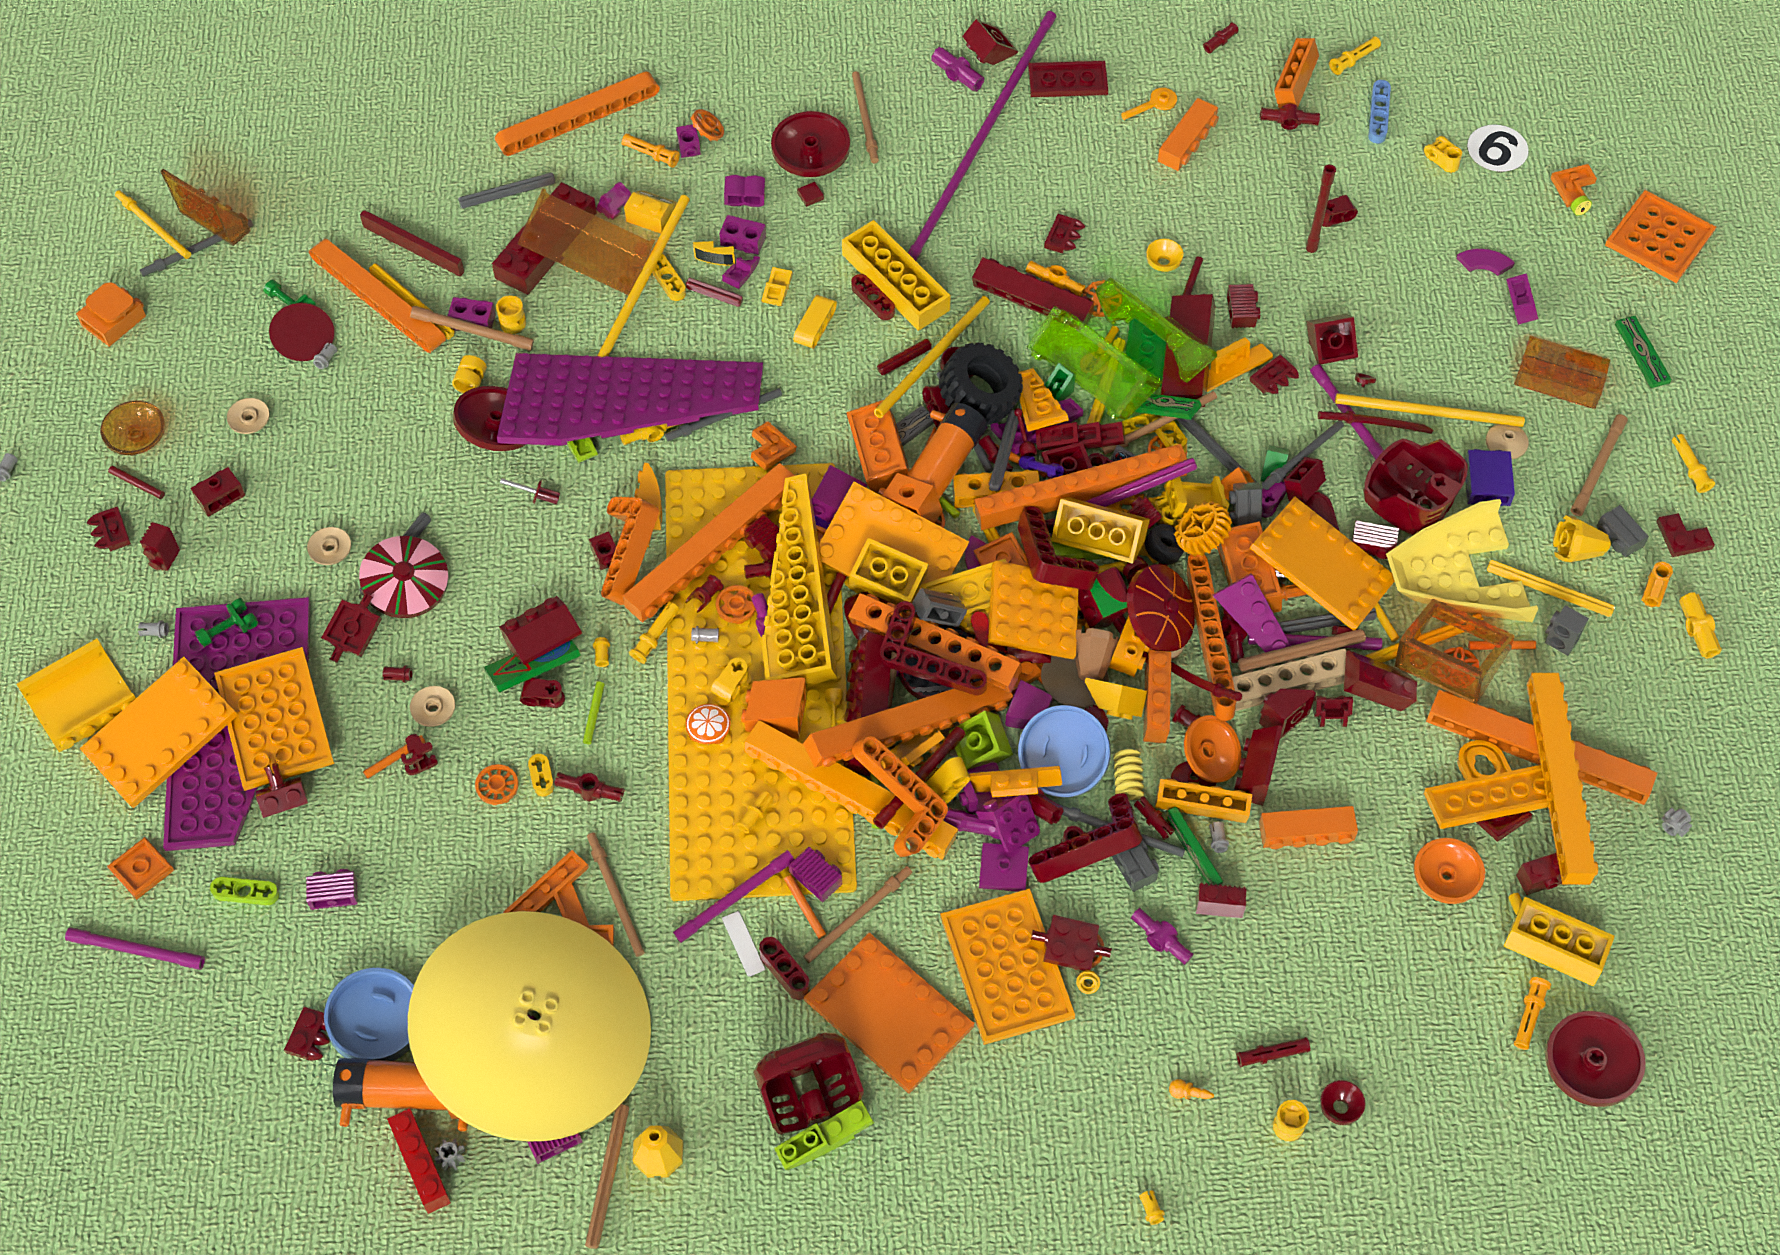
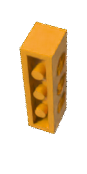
(963, 484)

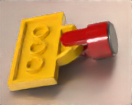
(974, 591)

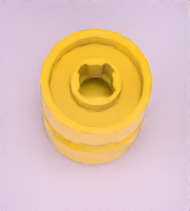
(511, 314)
(469, 373)
(1290, 1120)

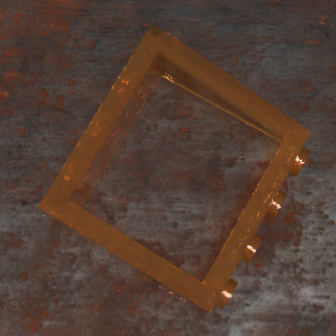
(1445, 669)

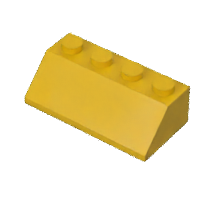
(1099, 529)
(1559, 941)

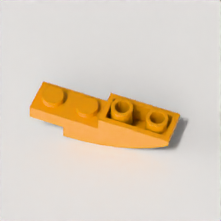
(649, 492)

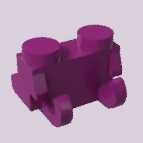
(613, 201)

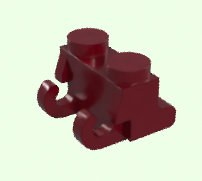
(1333, 708)
(418, 757)

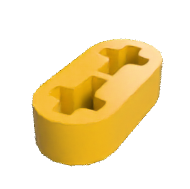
(545, 773)

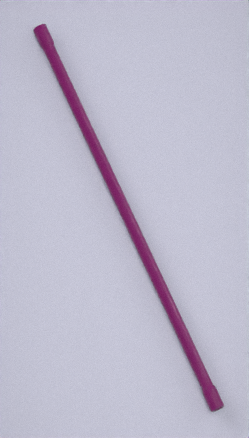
(1045, 25)

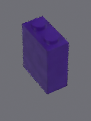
(1489, 476)

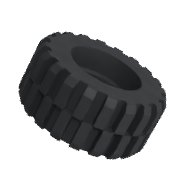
(991, 366)

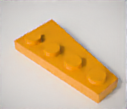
(1038, 404)

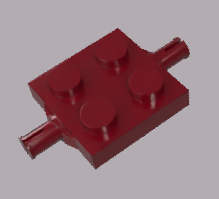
(351, 628)
(1071, 943)

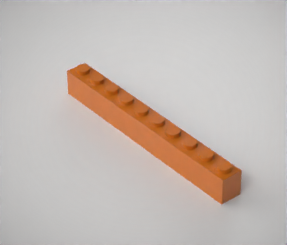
(1081, 485)
(706, 545)
(903, 722)
(1519, 739)

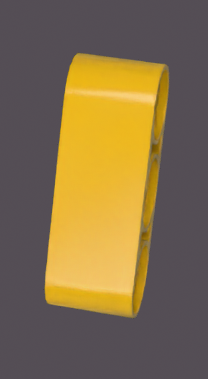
(815, 321)
(949, 779)

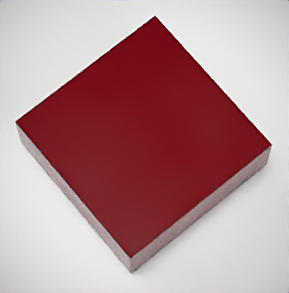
(810, 194)

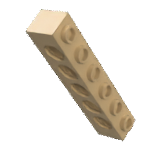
(1292, 670)

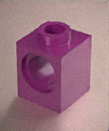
(688, 141)

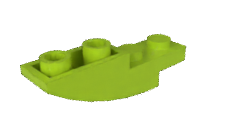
(824, 1137)

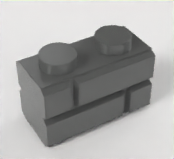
(1246, 503)
(1622, 531)
(939, 607)
(1137, 866)

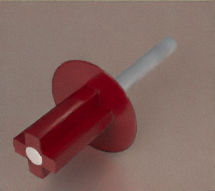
(539, 493)

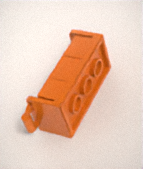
(877, 446)
(1240, 561)

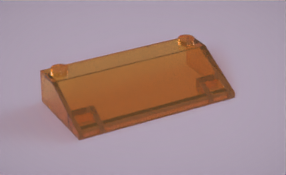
(585, 243)

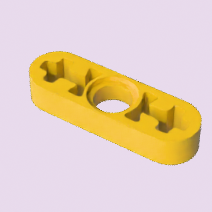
(667, 285)

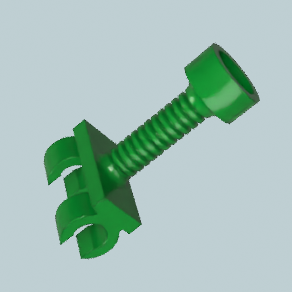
(273, 288)
(236, 607)

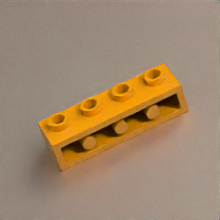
(1129, 652)
(1204, 800)

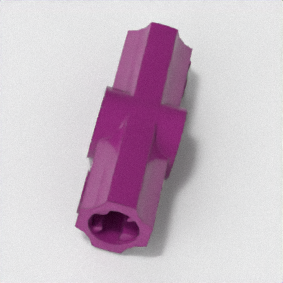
(957, 69)

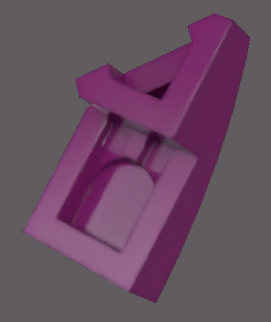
(740, 272)

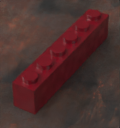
(1029, 291)

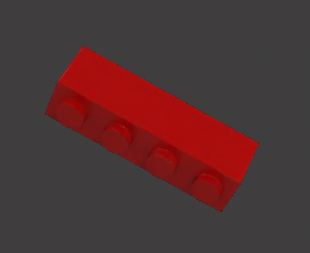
(419, 1161)

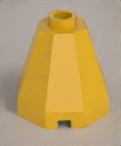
(1579, 540)
(658, 1151)

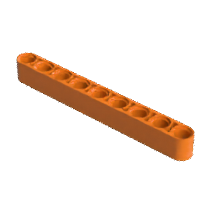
(576, 113)
(376, 295)
(1210, 633)

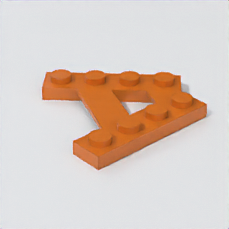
(558, 885)

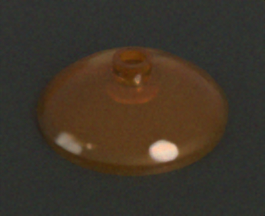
(127, 421)

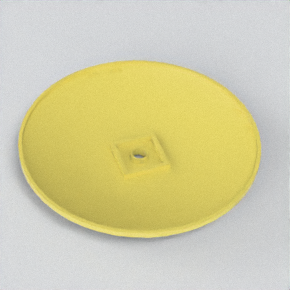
(517, 1072)

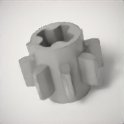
(1676, 822)
(452, 1160)

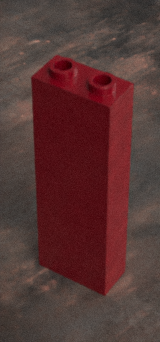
(1197, 316)

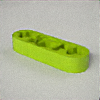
(236, 884)

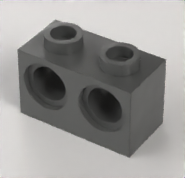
(1565, 629)

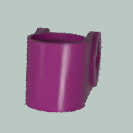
(1271, 498)

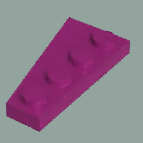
(1072, 409)
(1252, 612)

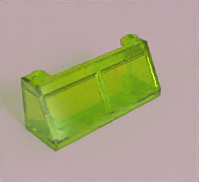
(1125, 304)
(1095, 361)

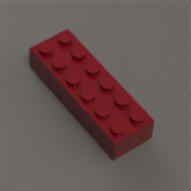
(525, 268)
(868, 686)

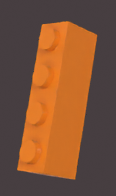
(1297, 72)
(1188, 134)
(1157, 700)
(1308, 827)

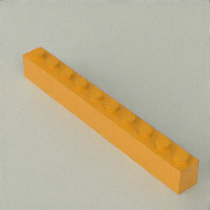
(1561, 779)
(838, 784)

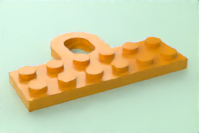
(1486, 796)

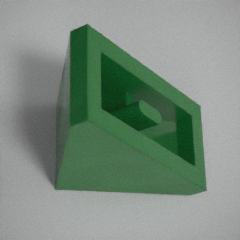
(1061, 382)
(1275, 458)

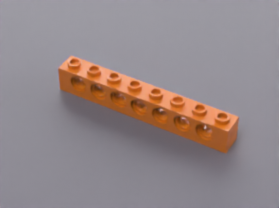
(1003, 678)

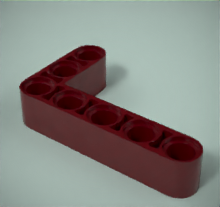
(1043, 561)
(925, 660)
(1091, 846)

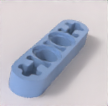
(1379, 111)

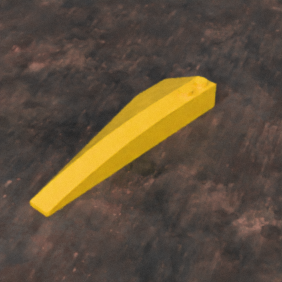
(798, 619)

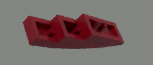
(1091, 434)

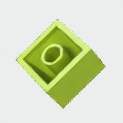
(984, 741)

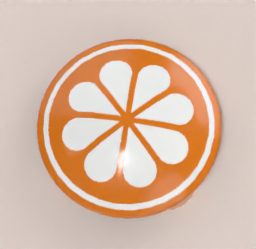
(708, 724)

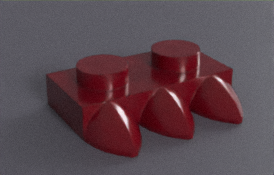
(1063, 233)
(1274, 374)
(110, 528)
(307, 1034)

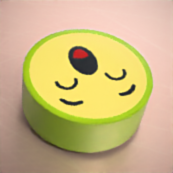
(1581, 205)

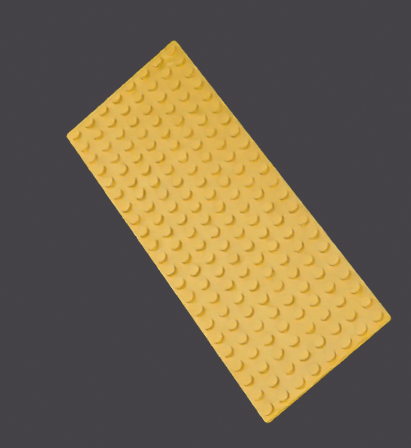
(719, 781)

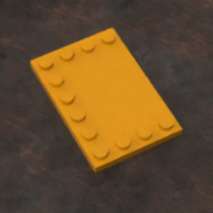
(872, 516)
(1323, 563)
(275, 717)
(158, 732)
(1004, 968)

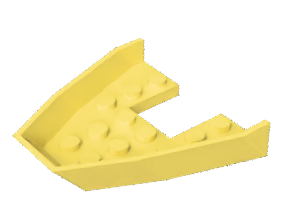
(1439, 566)

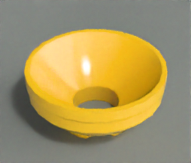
(1164, 249)

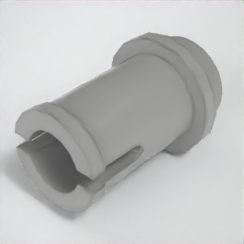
(322, 359)
(6, 466)
(154, 629)
(704, 634)
(1218, 837)

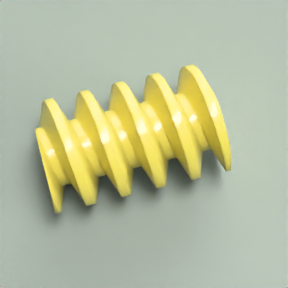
(1128, 773)

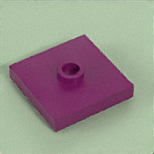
(1003, 869)

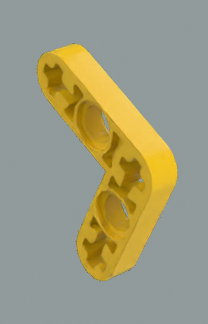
(1167, 439)

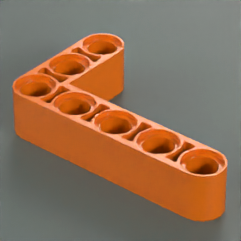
(638, 527)
(905, 792)

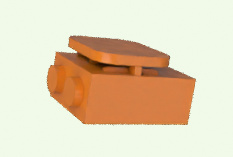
(110, 313)

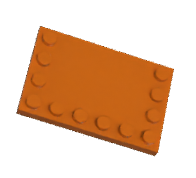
(889, 1012)

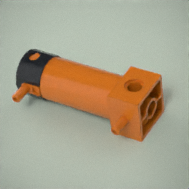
(938, 462)
(382, 1085)

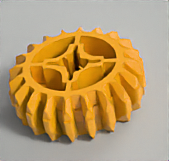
(1203, 528)

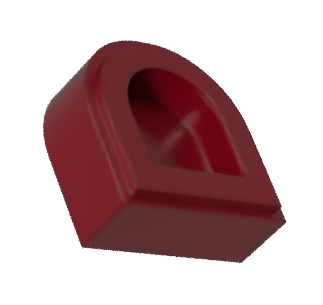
(1337, 629)

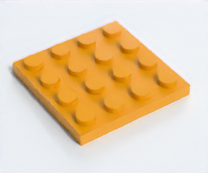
(1031, 613)

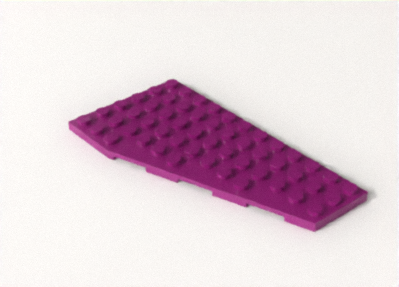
(591, 396)
(206, 793)

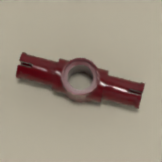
(1289, 116)
(1234, 636)
(599, 791)

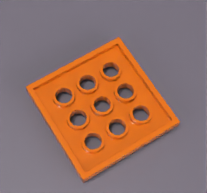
(1664, 247)

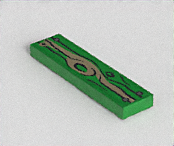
(1643, 352)
(1170, 406)
(1193, 847)

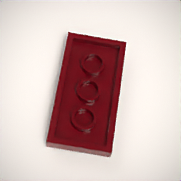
(1068, 78)

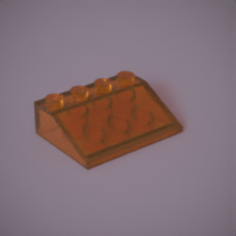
(206, 210)
(1562, 372)

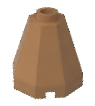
(1094, 653)

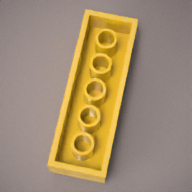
(896, 274)

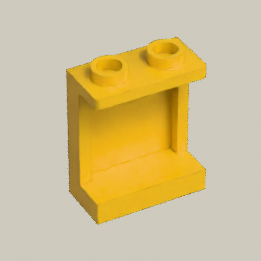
(1186, 494)

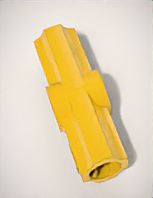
(1700, 625)

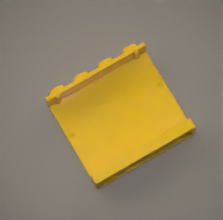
(76, 695)

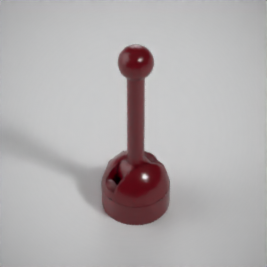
(1026, 448)

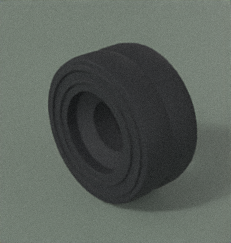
(1158, 550)

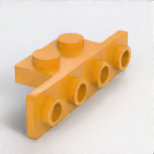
(1235, 361)
(912, 750)
(1016, 781)

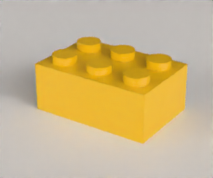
(888, 573)

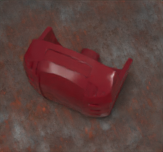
(1398, 492)
(825, 1056)

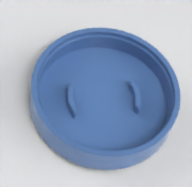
(1066, 739)
(370, 1015)

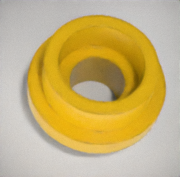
(1085, 987)

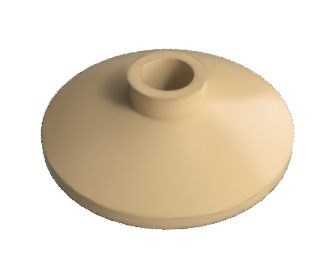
(246, 409)
(1516, 443)
(327, 539)
(431, 698)

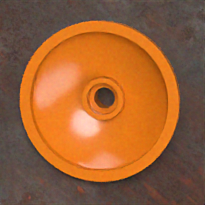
(1212, 749)
(1456, 861)

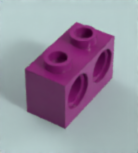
(742, 234)
(1522, 299)
(473, 311)

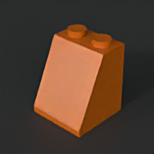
(777, 704)

